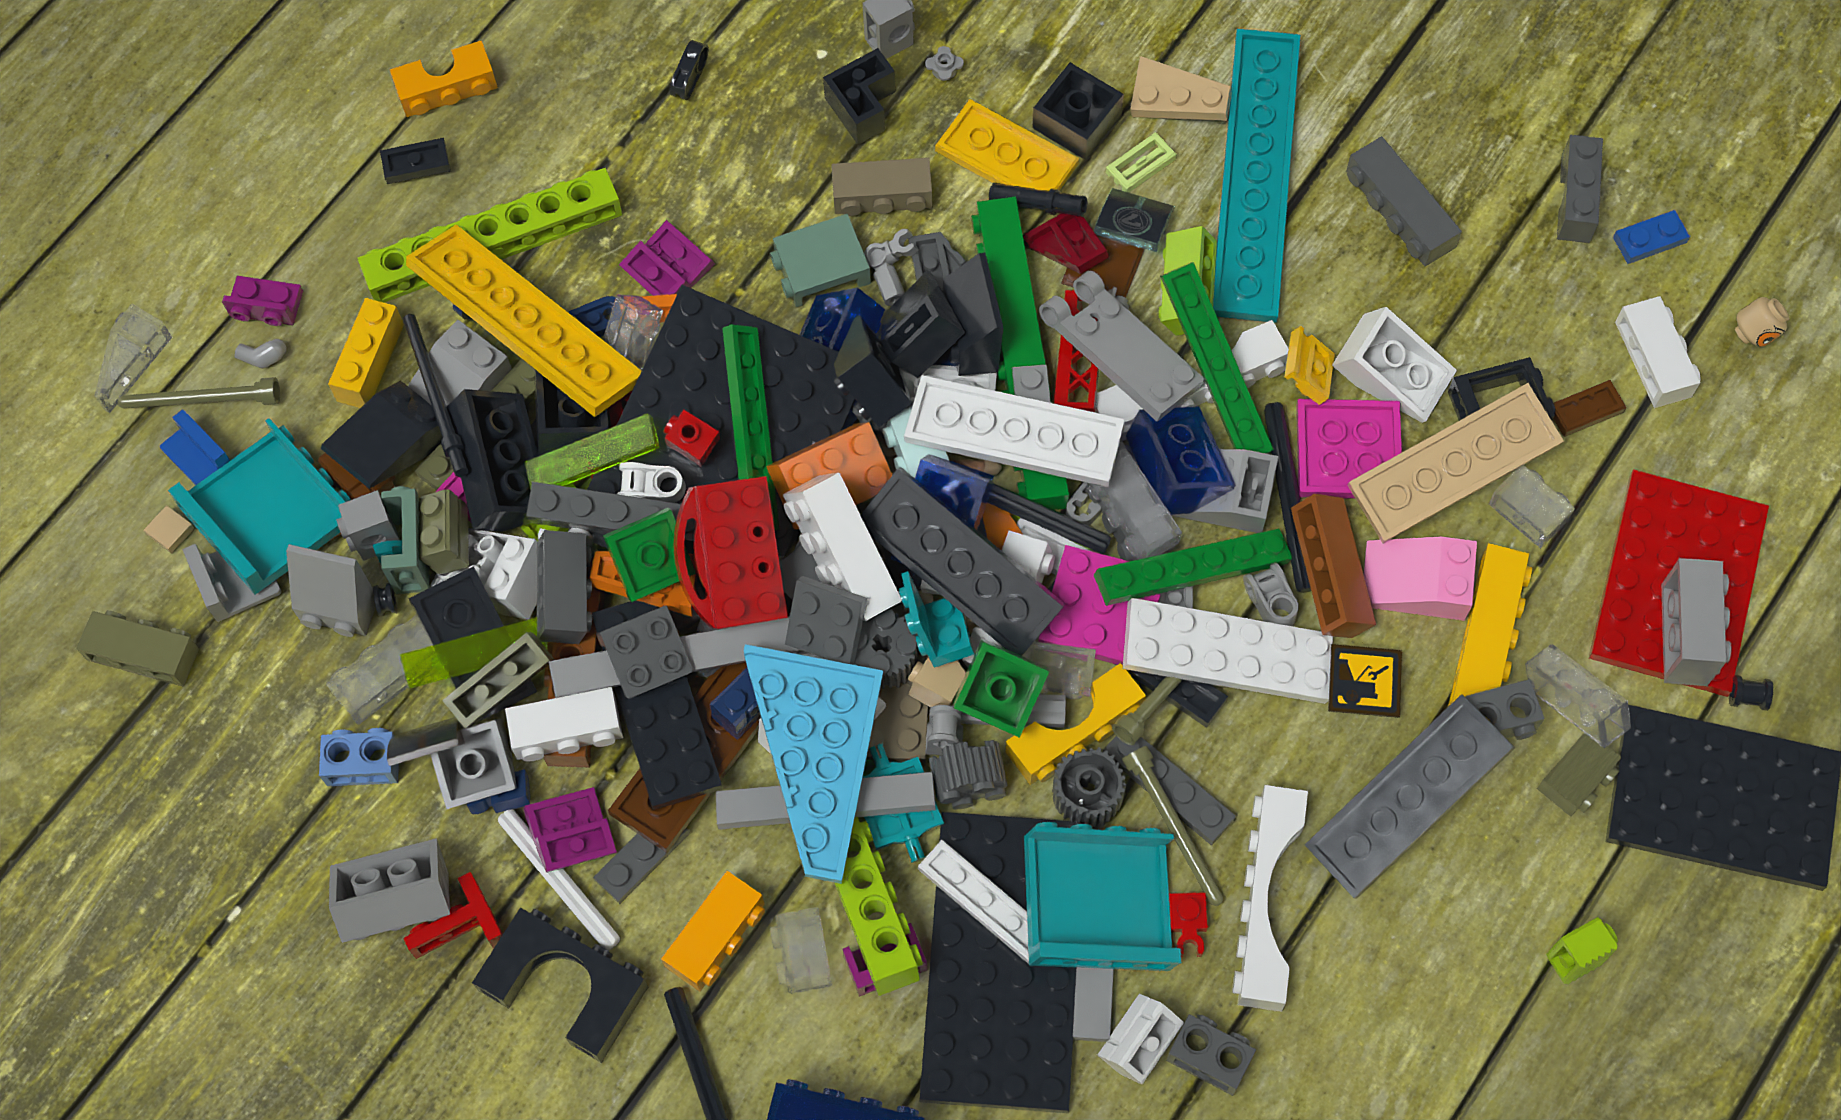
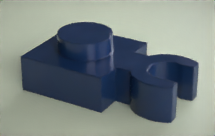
(507, 800)

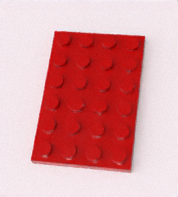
(1655, 529)

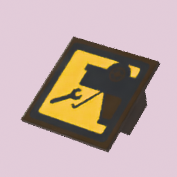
(1365, 680)

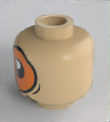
(1761, 321)

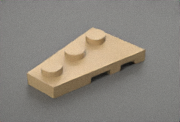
(1177, 94)

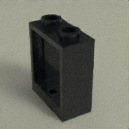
(1464, 386)

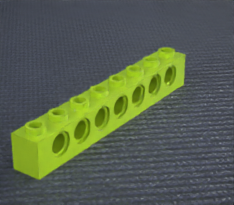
(508, 236)

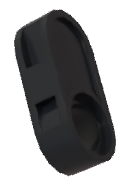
(689, 69)

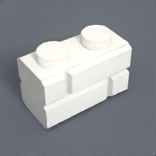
(1140, 1038)

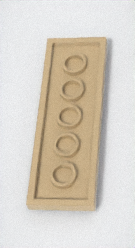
(1455, 463)

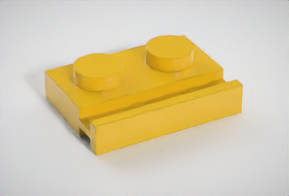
(1309, 365)

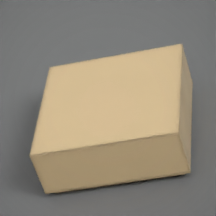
(169, 529)

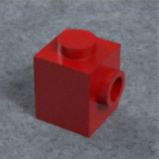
(691, 437)

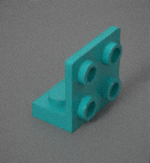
(939, 626)

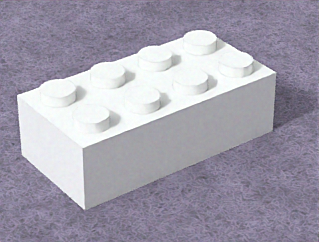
(840, 541)

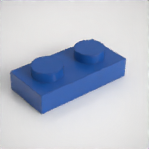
(1651, 237)

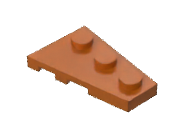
(606, 578)

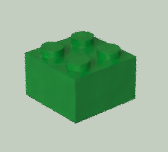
(1000, 687)

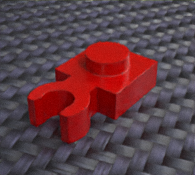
(1188, 916)

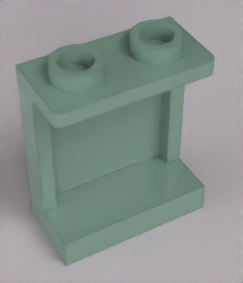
(819, 258)
(405, 570)

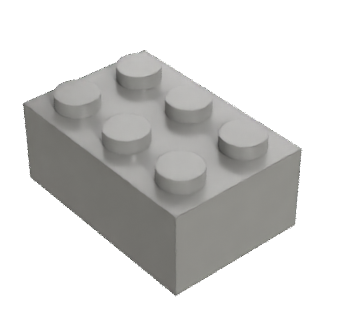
(1694, 622)
(389, 890)

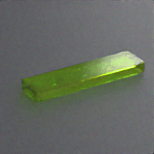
(594, 453)
(461, 654)

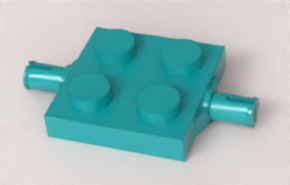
(900, 827)

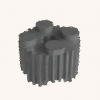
(892, 633)
(1079, 771)
(968, 774)

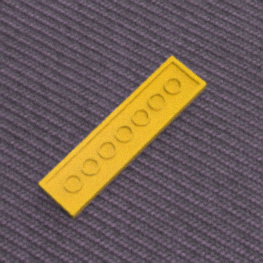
(525, 320)

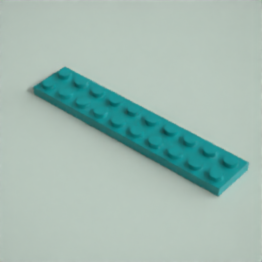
(1256, 176)

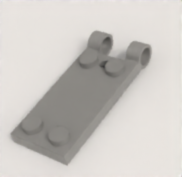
(1123, 348)

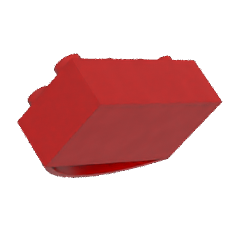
(731, 553)

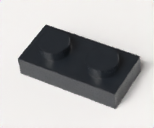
(415, 160)

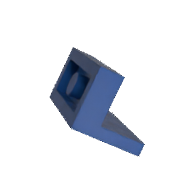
(193, 449)

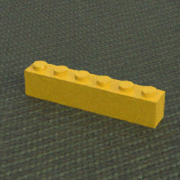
(1491, 621)

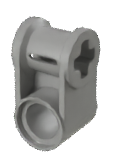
(1271, 592)
(943, 728)

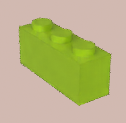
(1182, 248)

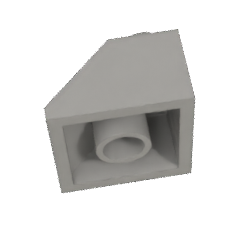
(477, 767)

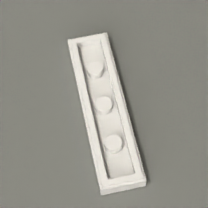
(978, 896)

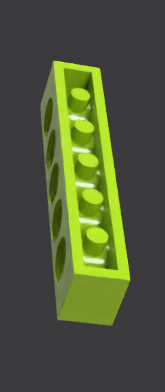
(887, 969)

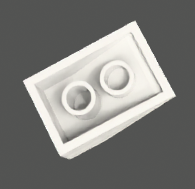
(1394, 364)

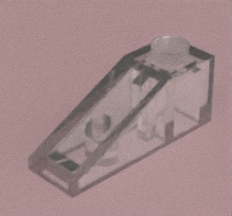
(129, 351)

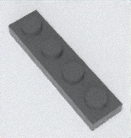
(1188, 799)

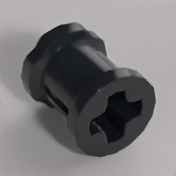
(1751, 693)

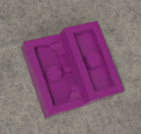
(666, 262)
(569, 830)

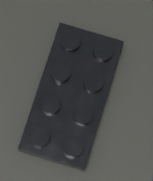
(459, 610)

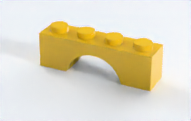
(1042, 748)

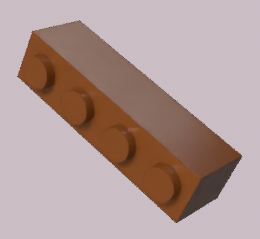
(1333, 566)

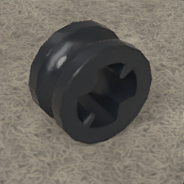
(384, 599)

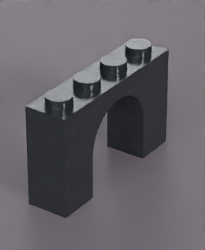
(532, 942)

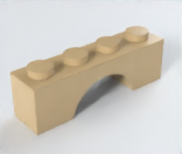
(937, 684)

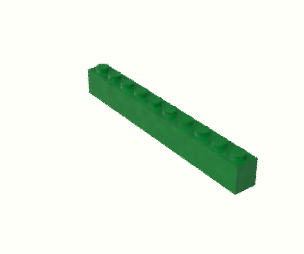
(1021, 345)

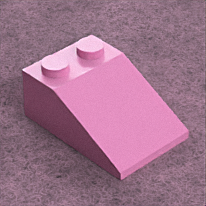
(1421, 575)

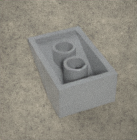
(463, 362)
(329, 591)

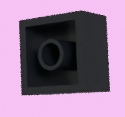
(1077, 111)

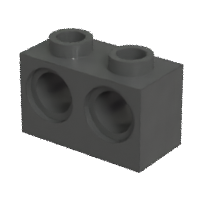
(1496, 706)
(1206, 1063)

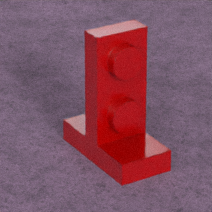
(461, 920)

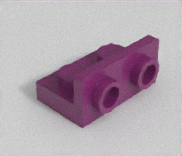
(263, 301)

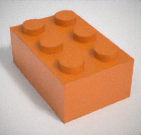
(849, 452)

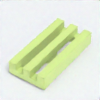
(1121, 178)

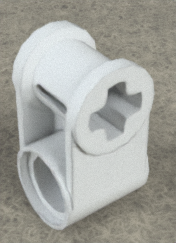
(648, 480)

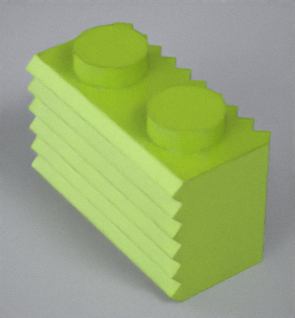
(1582, 950)

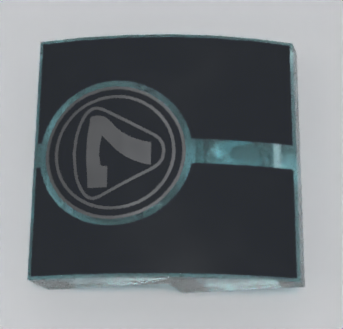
(1133, 219)

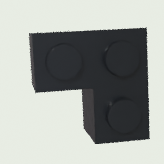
(855, 94)

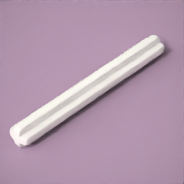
(560, 882)

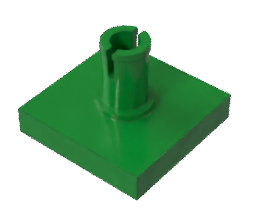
(646, 554)

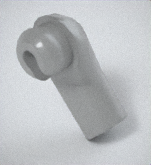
(263, 355)

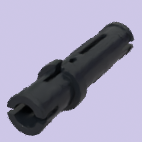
(1049, 201)

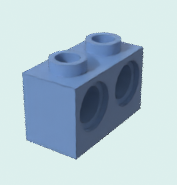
(357, 767)

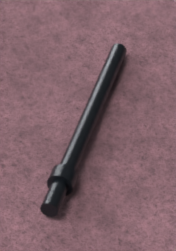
(451, 442)

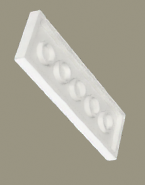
(1014, 430)
(1227, 651)

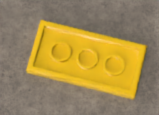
(1004, 150)

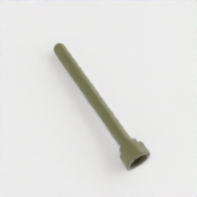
(265, 391)
(1130, 726)
(1141, 765)

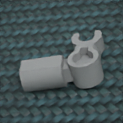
(881, 259)

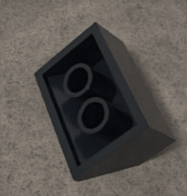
(977, 310)

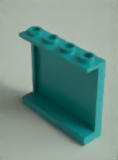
(263, 505)
(1098, 898)

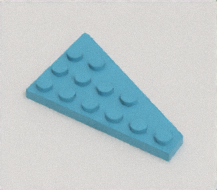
(819, 738)

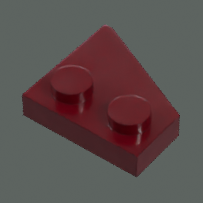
(1068, 242)

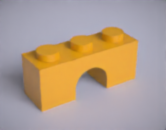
(467, 78)

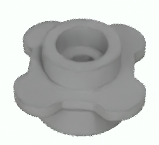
(944, 71)

